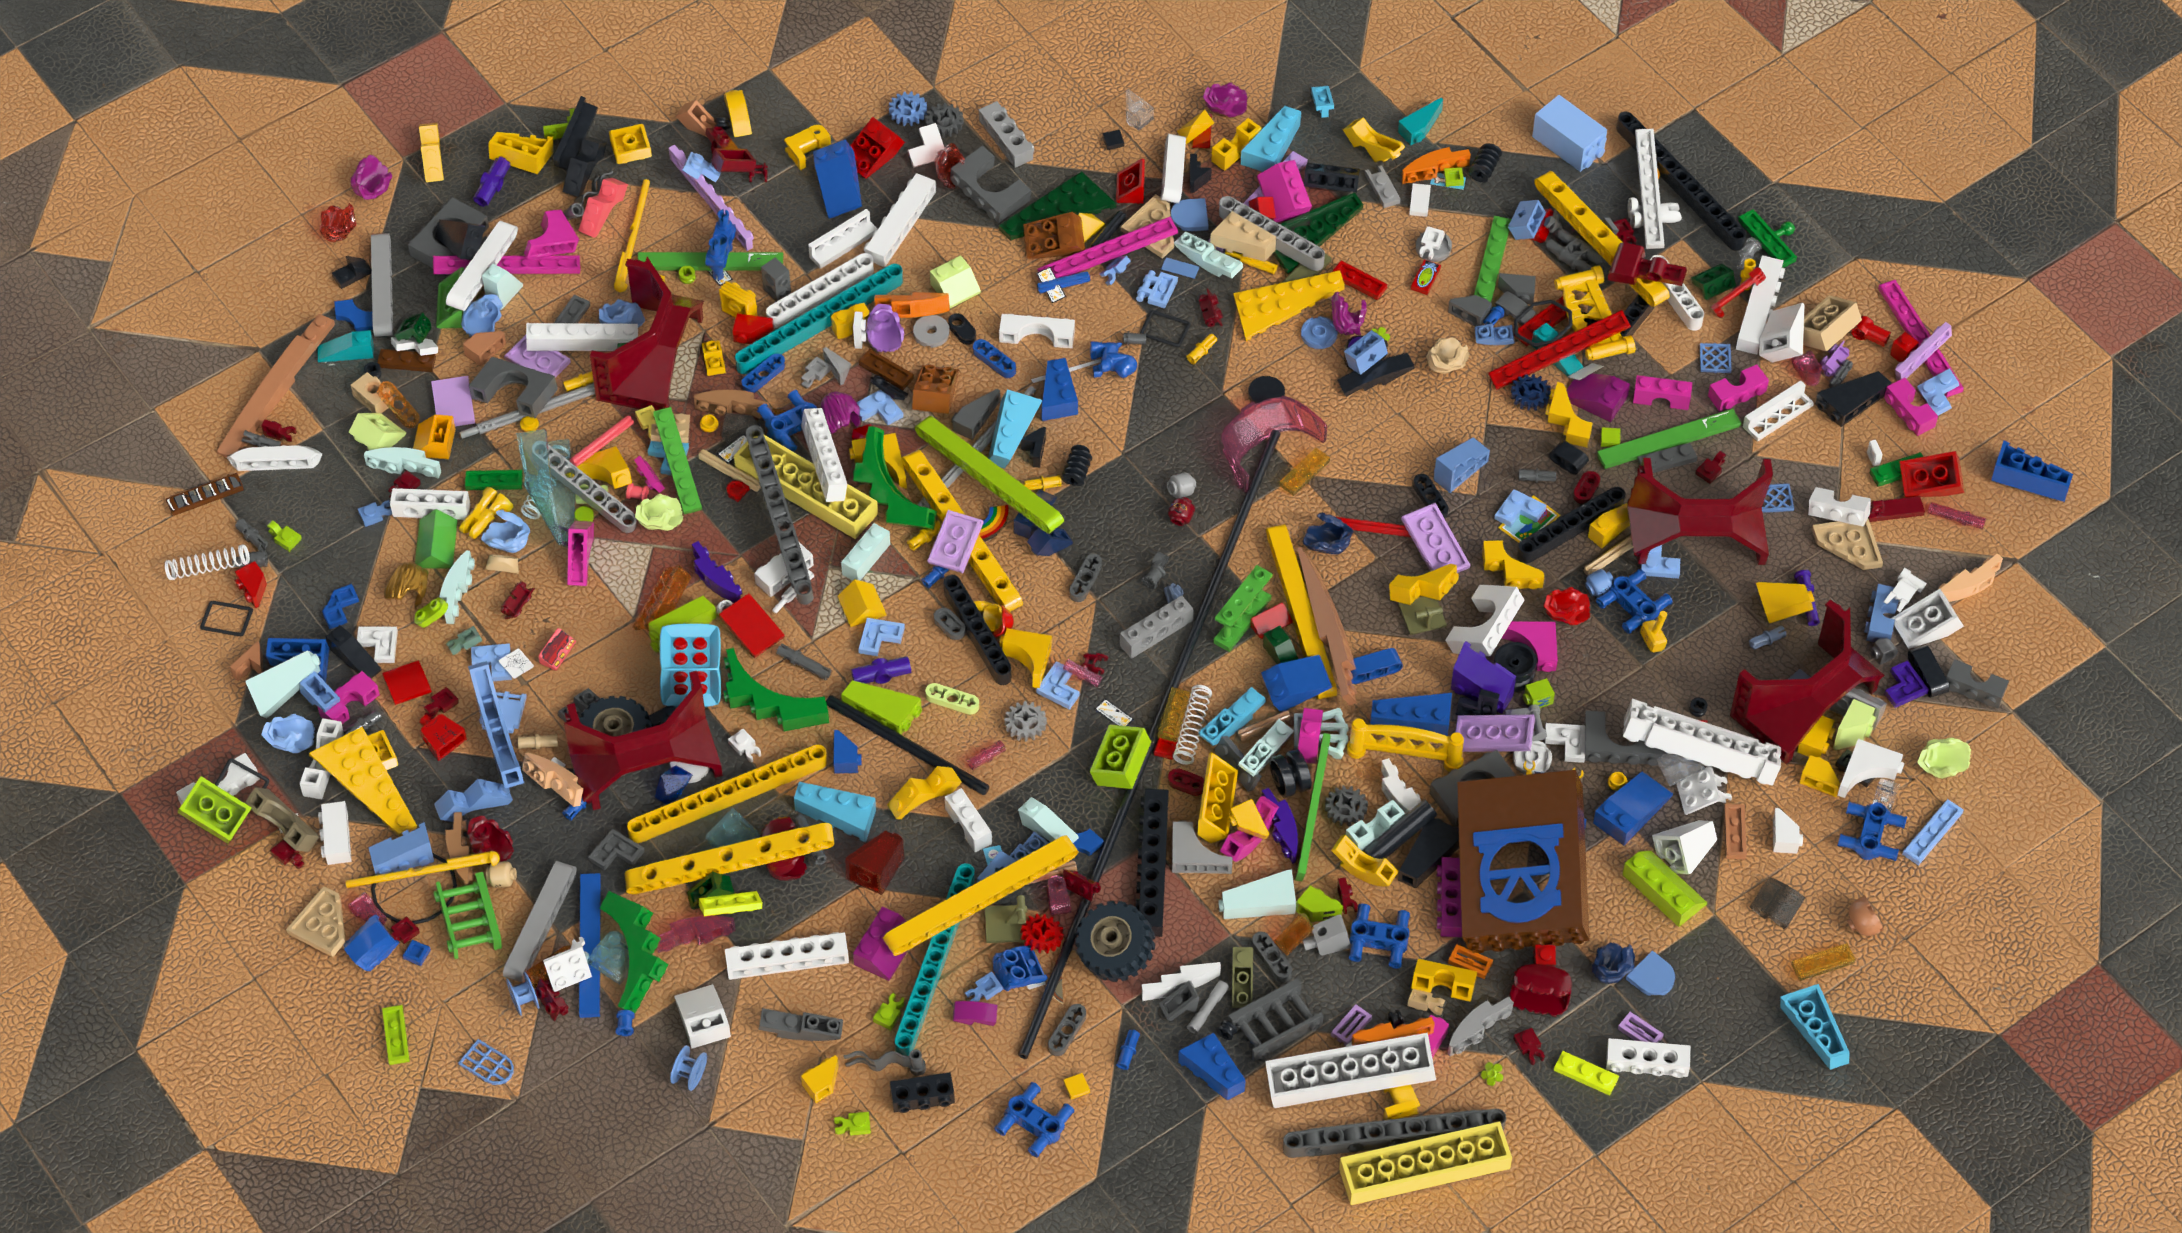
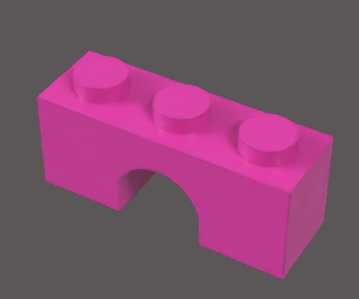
(1650, 388)
(1726, 395)
(1918, 418)
(359, 689)

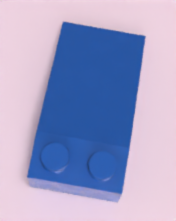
(838, 178)
(1631, 807)

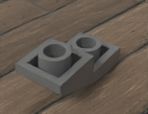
(1514, 306)
(581, 702)

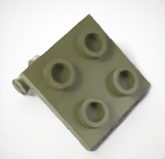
(1422, 615)
(1005, 922)

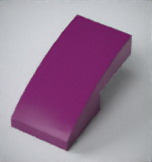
(971, 1011)

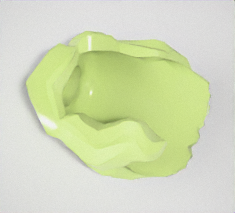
(659, 513)
(1945, 757)

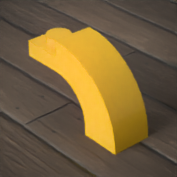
(738, 113)
(1362, 866)

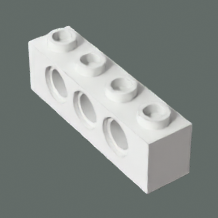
(419, 503)
(1655, 1051)

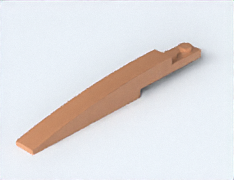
(276, 384)
(1330, 628)

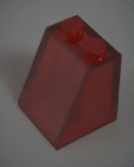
(876, 862)

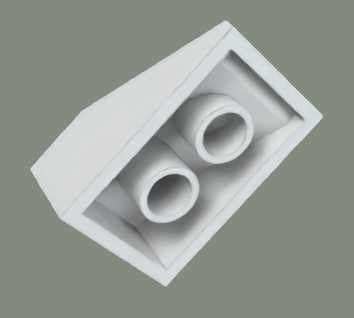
(1927, 620)

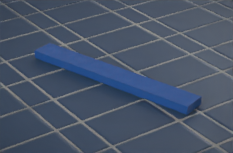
(591, 932)

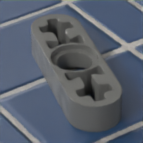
(1085, 570)
(1272, 965)
(1067, 1038)

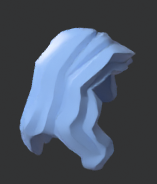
(507, 536)
(289, 733)

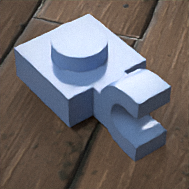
(1117, 266)

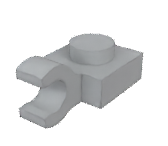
(815, 370)

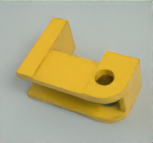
(805, 142)
(1404, 1103)

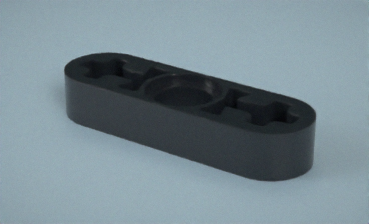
(1429, 489)

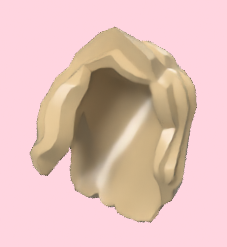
(1447, 356)

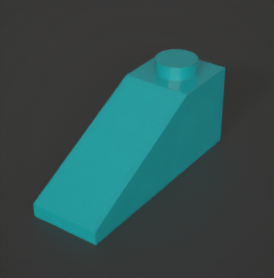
(1418, 124)
(1547, 333)
(347, 347)

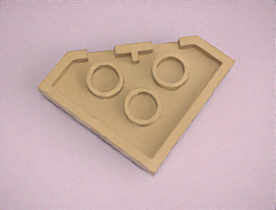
(1150, 213)
(1850, 543)
(321, 923)

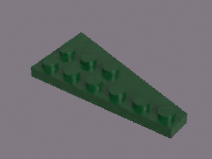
(1075, 196)
(1320, 224)

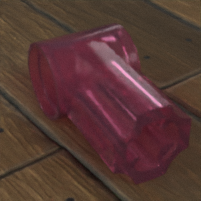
(365, 908)

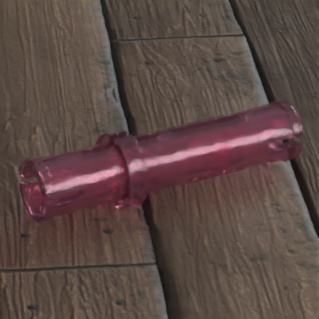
(1956, 515)

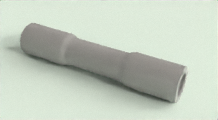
(1201, 1016)

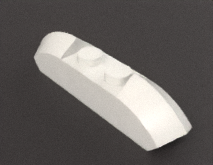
(275, 458)

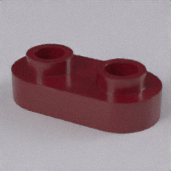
(1586, 489)
(1187, 781)

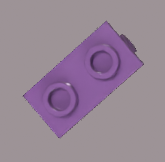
(1837, 353)

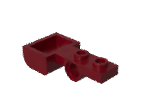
(726, 154)
(1630, 265)

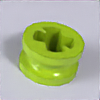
(687, 279)

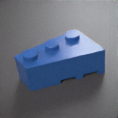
(1059, 391)

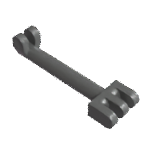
(1552, 221)

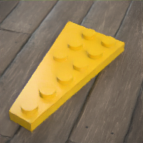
(1279, 302)
(362, 773)

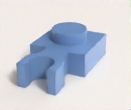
(373, 514)
(986, 986)

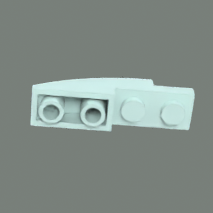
(1206, 256)
(397, 459)
(456, 584)
(1266, 748)

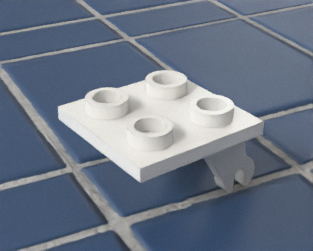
(1701, 790)
(568, 966)

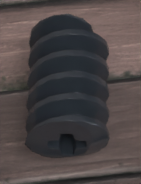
(1485, 162)
(1077, 465)

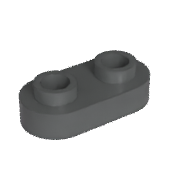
(951, 624)

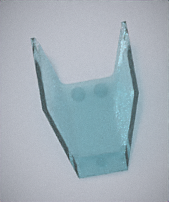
(549, 495)

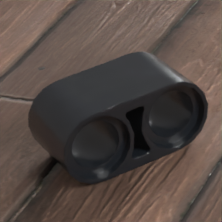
(1568, 457)

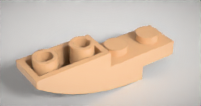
(1968, 584)
(552, 775)

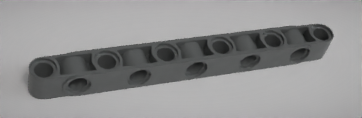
(779, 515)
(1390, 1132)

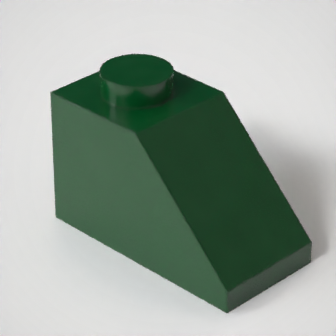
(1279, 645)
(712, 885)

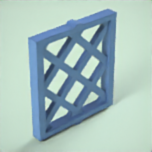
(1715, 346)
(1787, 497)

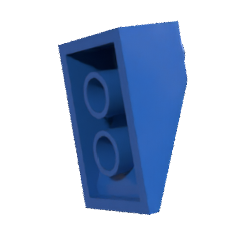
(1296, 681)

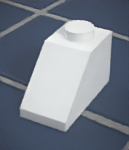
(1785, 833)

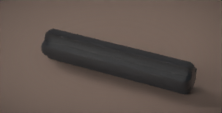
(1109, 229)

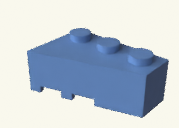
(1459, 464)
(402, 853)

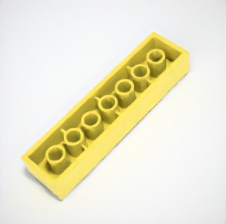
(803, 488)
(1425, 1163)

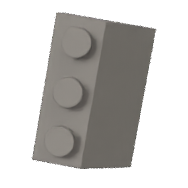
(1844, 703)

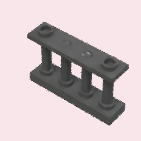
(1274, 1001)

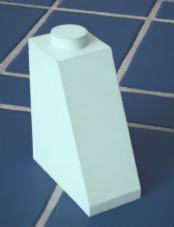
(501, 283)

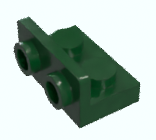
(1714, 280)
(414, 326)

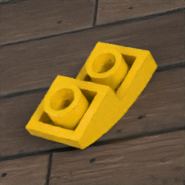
(713, 357)

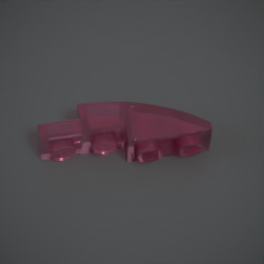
(701, 928)

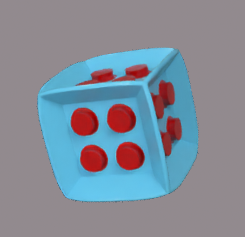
(685, 650)

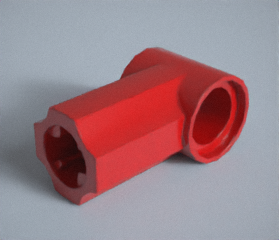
(1868, 330)

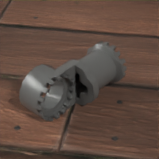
(1156, 570)

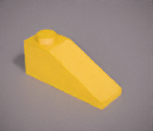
(1609, 526)

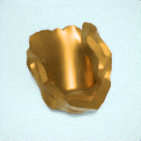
(406, 578)

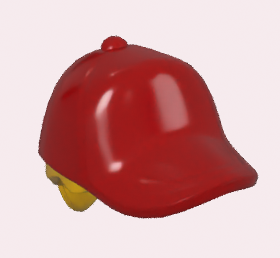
(996, 617)

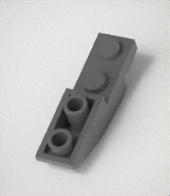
(797, 1027)

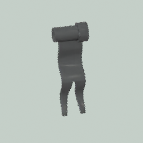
(576, 209)
(914, 1061)

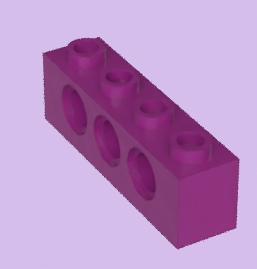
(1449, 925)

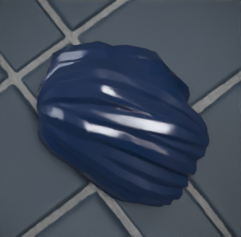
(1330, 537)
(1613, 963)

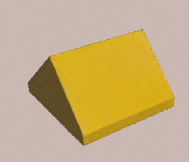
(860, 602)

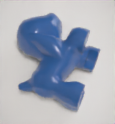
(1111, 360)

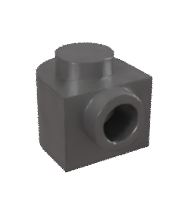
(1883, 650)

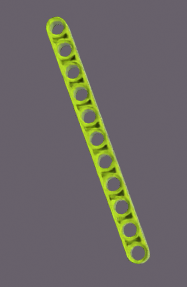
(989, 474)

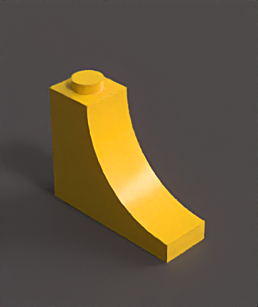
(891, 455)
(607, 466)
(1029, 649)

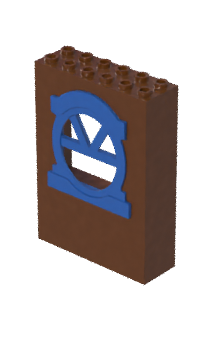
(1514, 811)

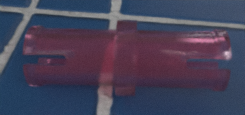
(1082, 672)
(986, 755)

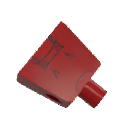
(441, 735)

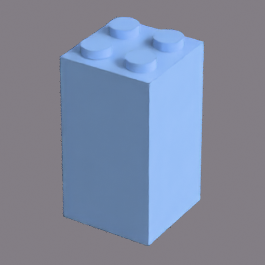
(1569, 133)

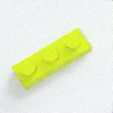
(730, 903)
(1586, 1073)

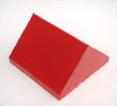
(1131, 183)

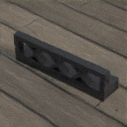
(575, 133)

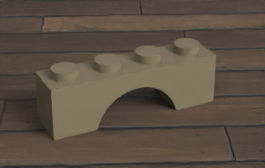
(296, 831)

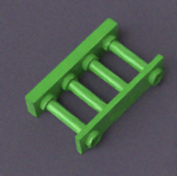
(1243, 605)
(483, 903)

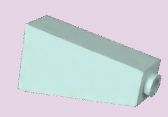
(281, 682)
(1260, 898)

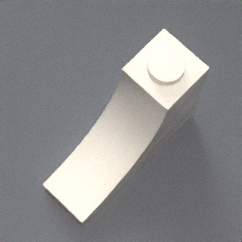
(1870, 762)

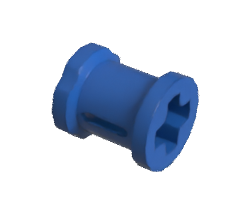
(625, 1022)

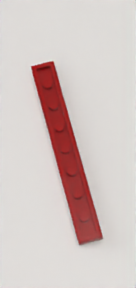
(1559, 349)

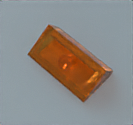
(1294, 934)

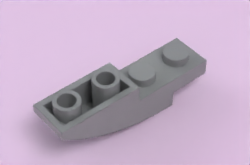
(1473, 1025)

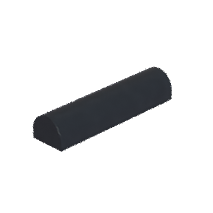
(1401, 831)

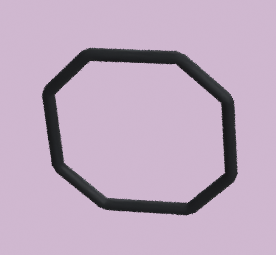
(1536, 304)

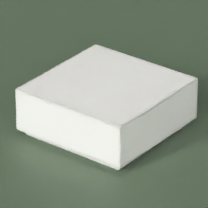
(1874, 453)

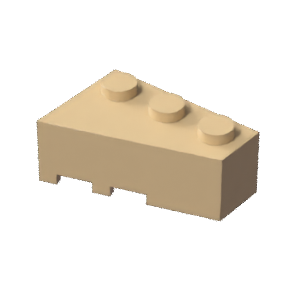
(1243, 237)

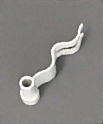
(1905, 589)

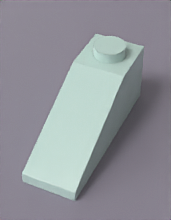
(1043, 821)

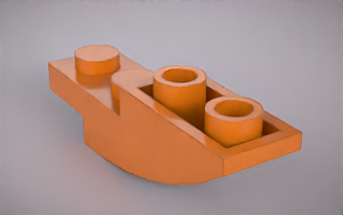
(1429, 164)
(917, 304)
(1385, 1031)

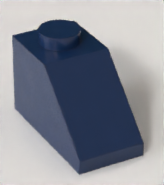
(1048, 544)

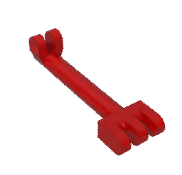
(1756, 276)

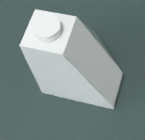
(1685, 845)

